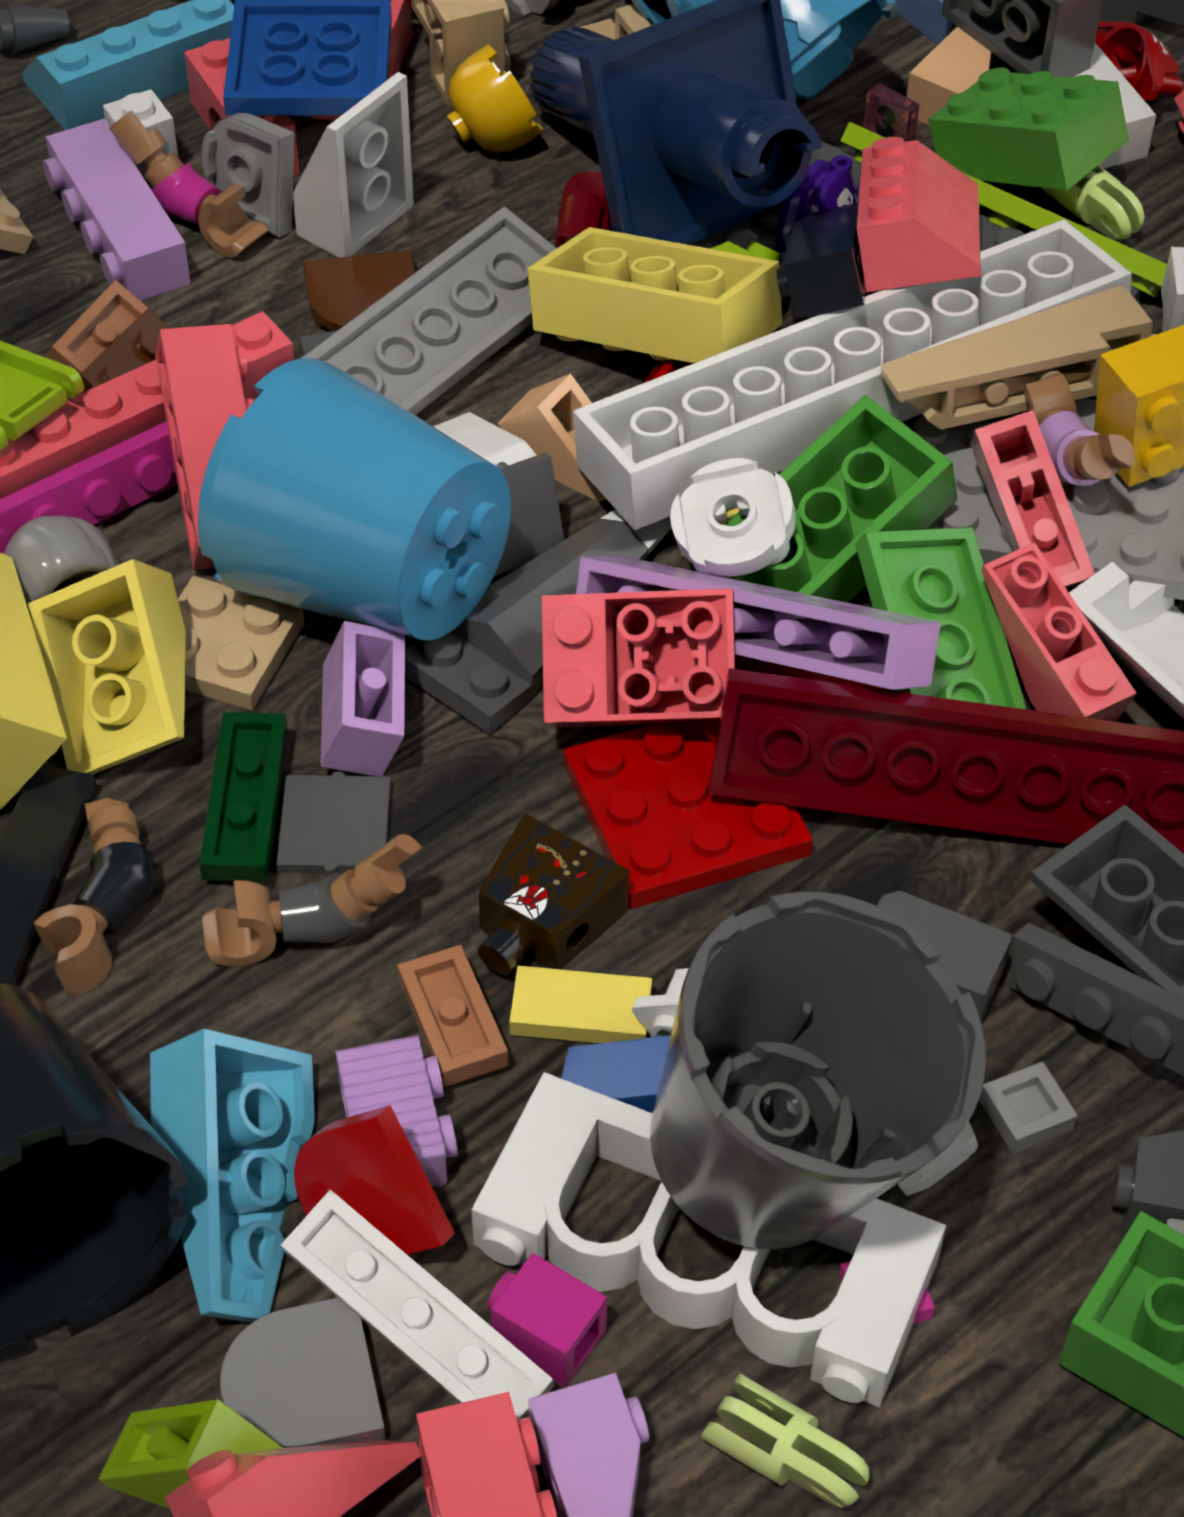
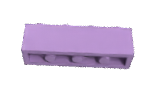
(116, 210)

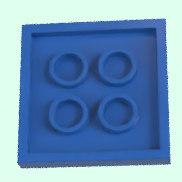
(306, 55)

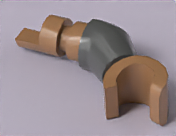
(308, 912)

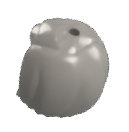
(57, 551)

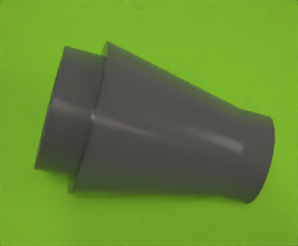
(31, 26)

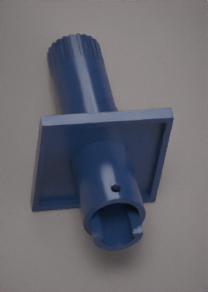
(684, 116)

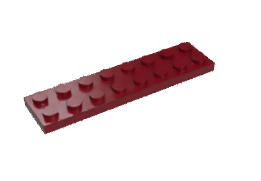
(941, 760)

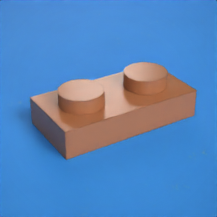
(97, 328)
(452, 1015)

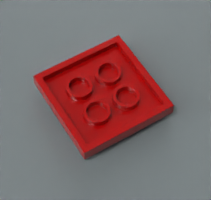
(656, 817)

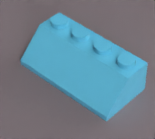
(126, 61)

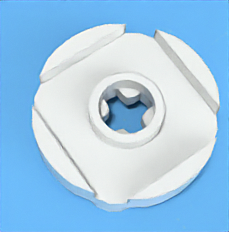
(740, 548)

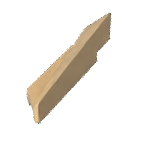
(988, 370)

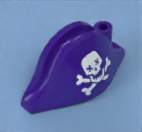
(823, 188)

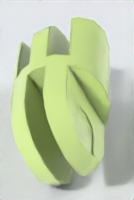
(1103, 203)
(797, 1450)

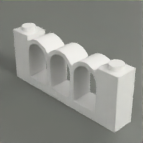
(848, 1344)

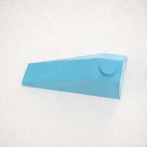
(236, 1126)

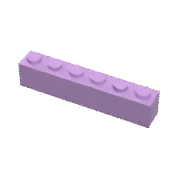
(792, 626)

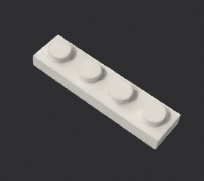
(411, 1307)

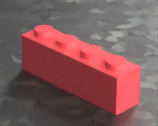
(200, 390)

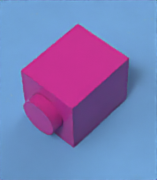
(549, 1317)

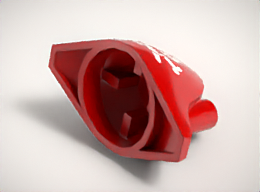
(1140, 59)

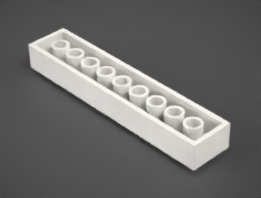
(794, 384)

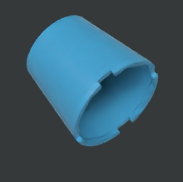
(351, 506)

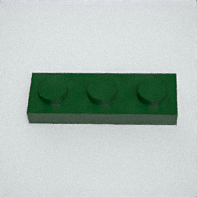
(244, 797)

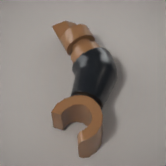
(112, 893)

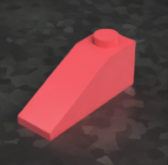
(1030, 495)
(290, 1481)

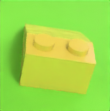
(114, 663)

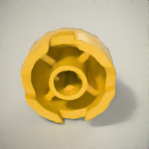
(490, 105)

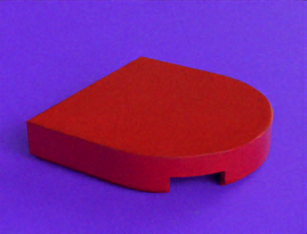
(377, 1175)

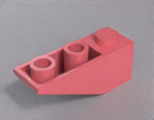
(1053, 642)

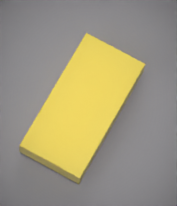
(576, 1005)

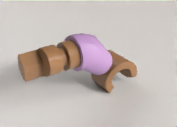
(1076, 451)

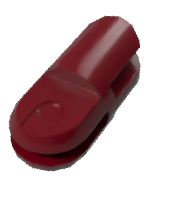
(582, 206)

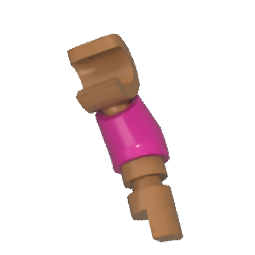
(187, 193)

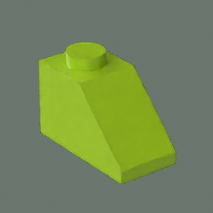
(166, 1441)

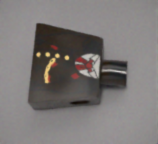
(547, 899)

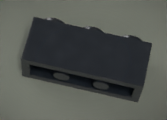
(822, 263)

